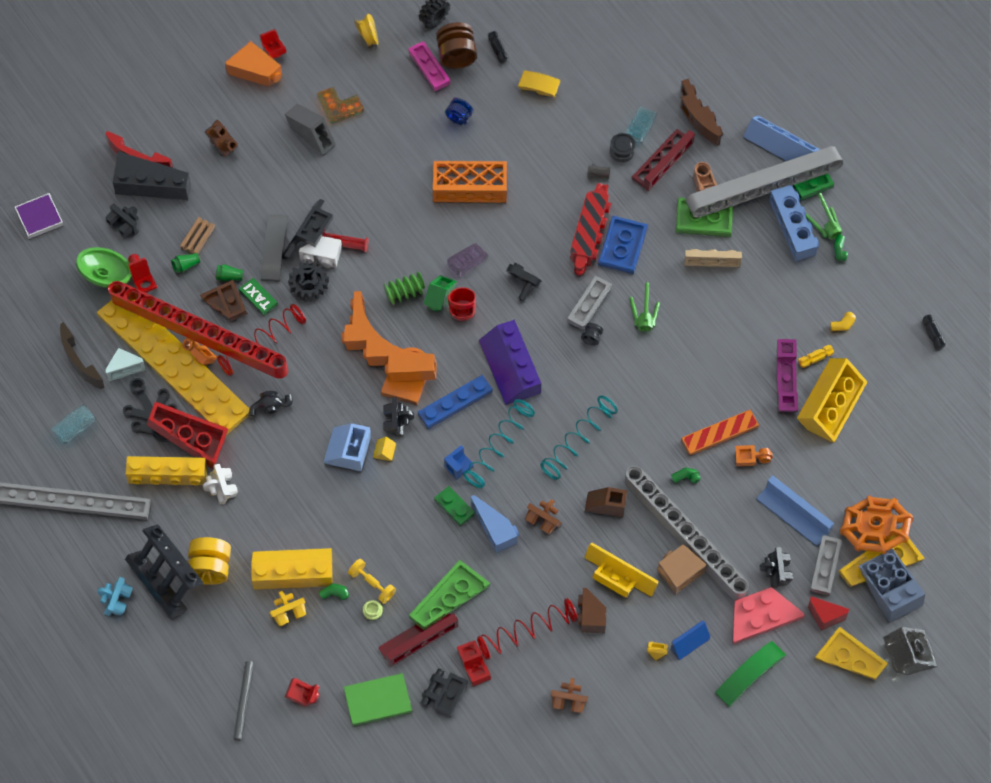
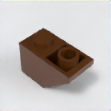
(607, 501)
(593, 613)

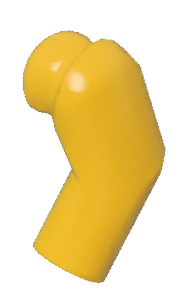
(845, 324)

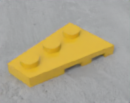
(851, 655)

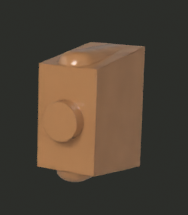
(680, 568)

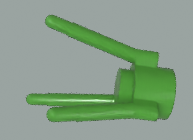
(832, 227)
(645, 321)

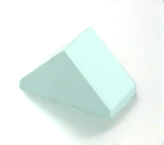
(123, 365)

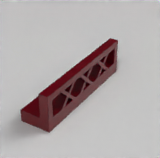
(667, 161)

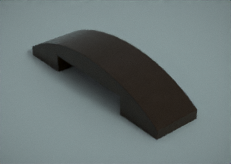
(90, 373)

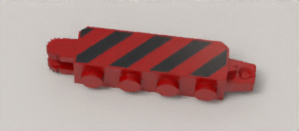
(589, 228)

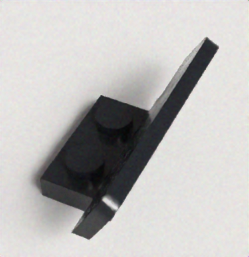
(311, 228)

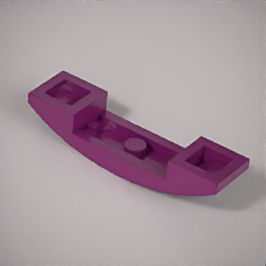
(786, 375)

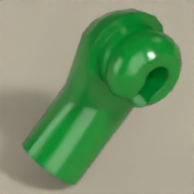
(838, 246)
(334, 589)

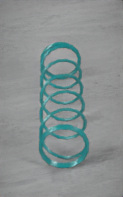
(607, 412)
(476, 476)

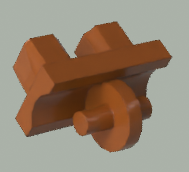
(550, 522)
(578, 700)

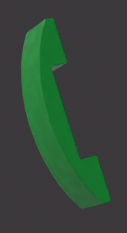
(749, 672)

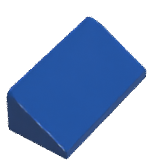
(690, 640)

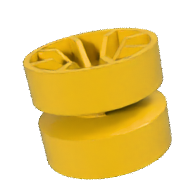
(210, 559)

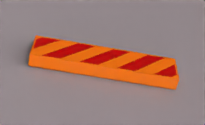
(720, 432)

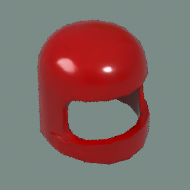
(462, 303)

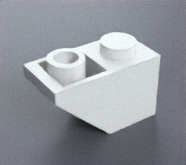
(325, 253)

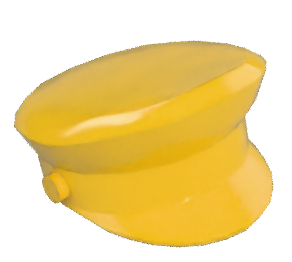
(367, 30)

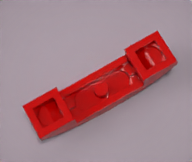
(117, 144)

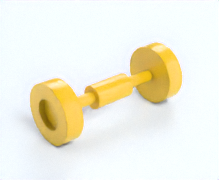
(357, 568)

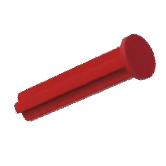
(350, 242)

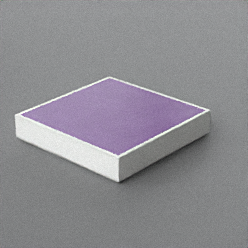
(39, 216)

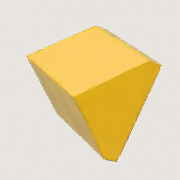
(384, 449)

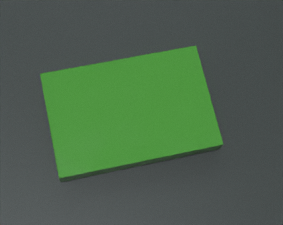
(715, 224)
(377, 699)

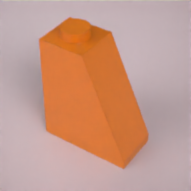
(254, 65)

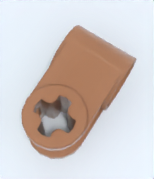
(703, 181)

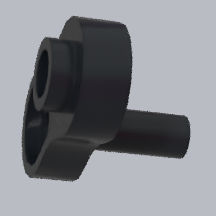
(531, 281)

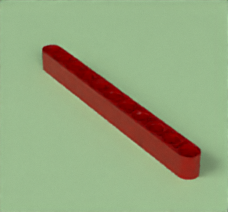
(175, 315)

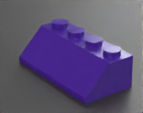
(510, 362)

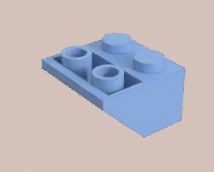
(348, 446)

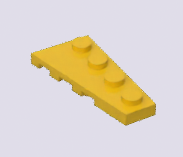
(906, 552)

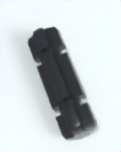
(498, 46)
(934, 331)

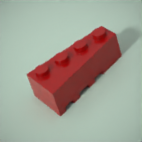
(188, 432)

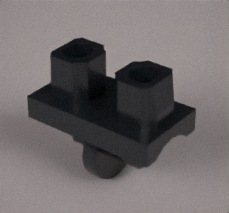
(126, 217)
(400, 417)
(774, 568)

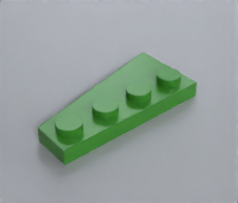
(450, 593)

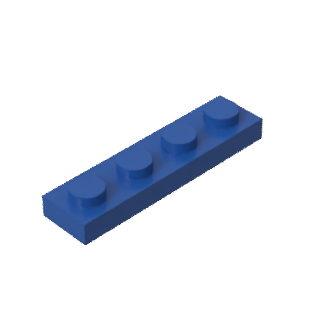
(455, 401)

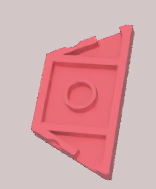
(762, 613)

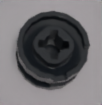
(622, 147)

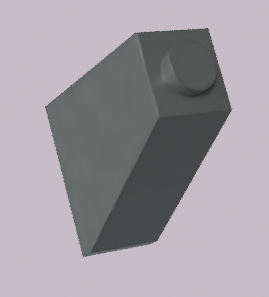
(311, 128)

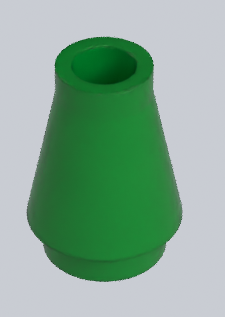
(184, 262)
(227, 273)

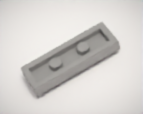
(589, 302)
(826, 565)

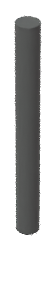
(243, 701)

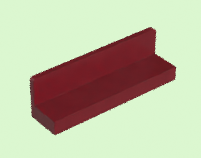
(416, 639)

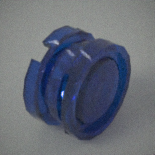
(459, 111)

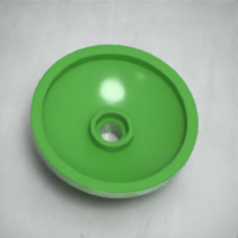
(103, 266)

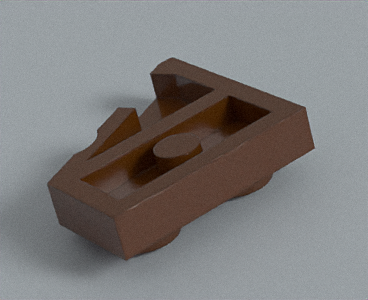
(225, 300)

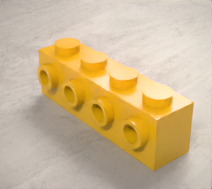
(166, 470)

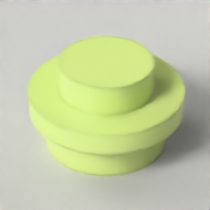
(372, 610)

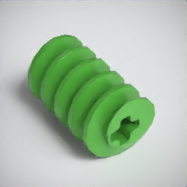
(404, 288)

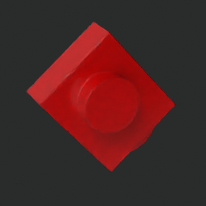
(271, 44)
(302, 692)

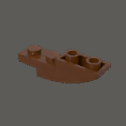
(699, 117)

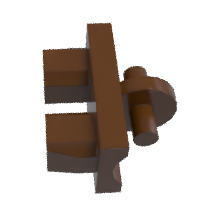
(220, 137)

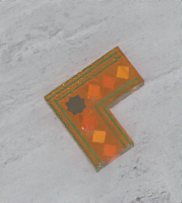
(339, 109)

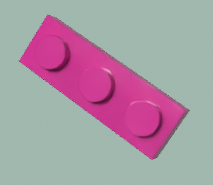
(429, 66)

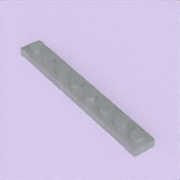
(74, 501)

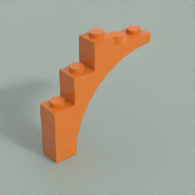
(399, 363)

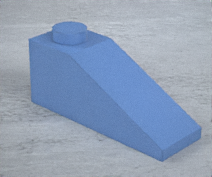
(496, 526)

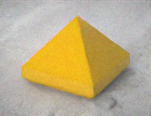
(657, 650)

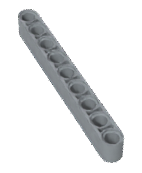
(763, 181)
(684, 524)

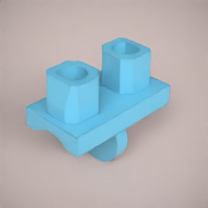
(119, 589)

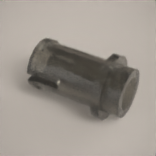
(598, 172)

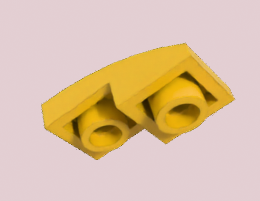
(538, 82)

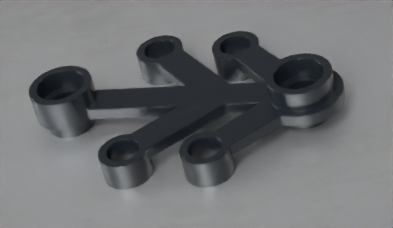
(148, 407)

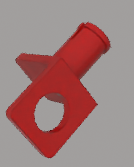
(141, 273)

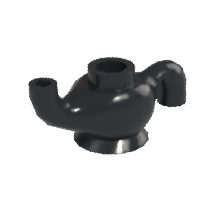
(270, 403)

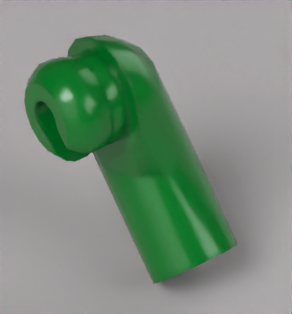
(688, 473)

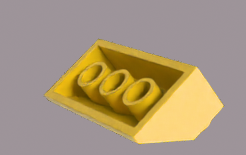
(832, 399)
(292, 569)

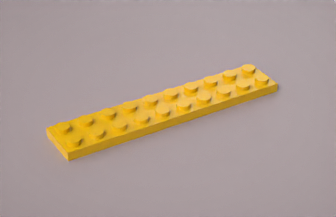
(176, 367)

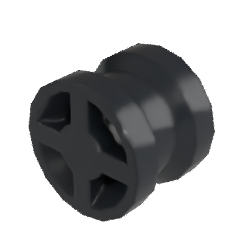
(592, 334)

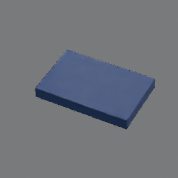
(623, 244)

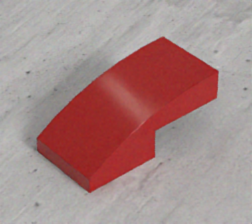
(473, 663)

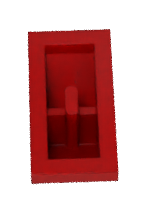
(826, 613)

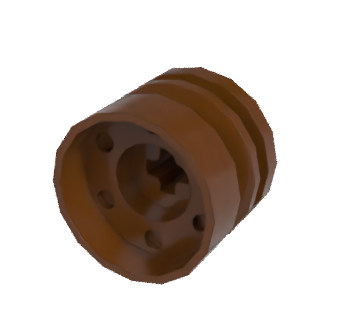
(456, 45)

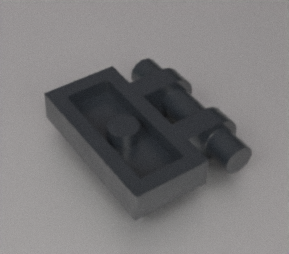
(449, 695)

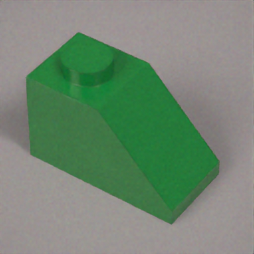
(438, 292)

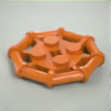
(880, 511)

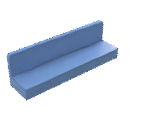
(777, 139)
(795, 511)

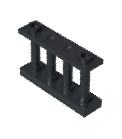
(152, 578)

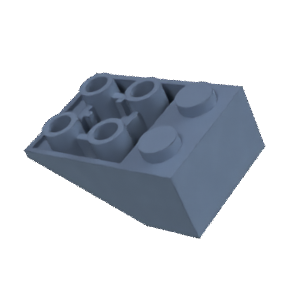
(892, 585)

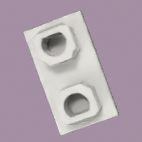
(217, 484)

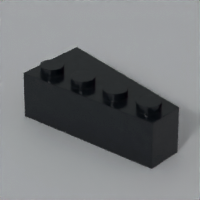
(149, 179)

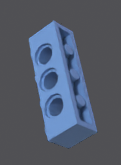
(799, 247)

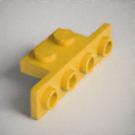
(618, 574)

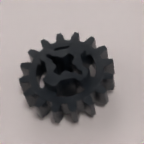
(308, 281)

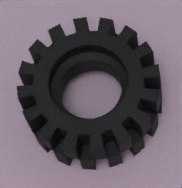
(433, 12)

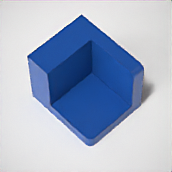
(457, 462)

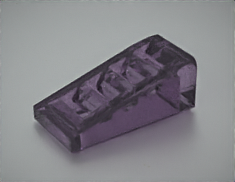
(459, 270)

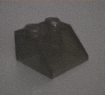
(909, 650)

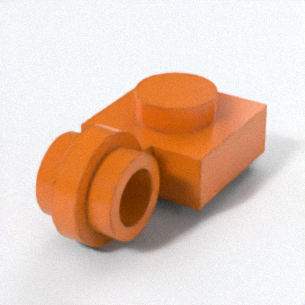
(201, 353)
(747, 456)

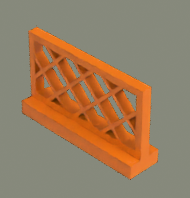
(470, 192)

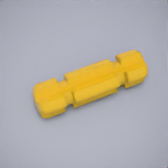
(816, 356)

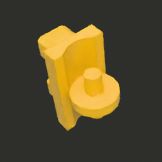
(296, 606)

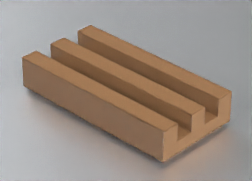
(204, 224)

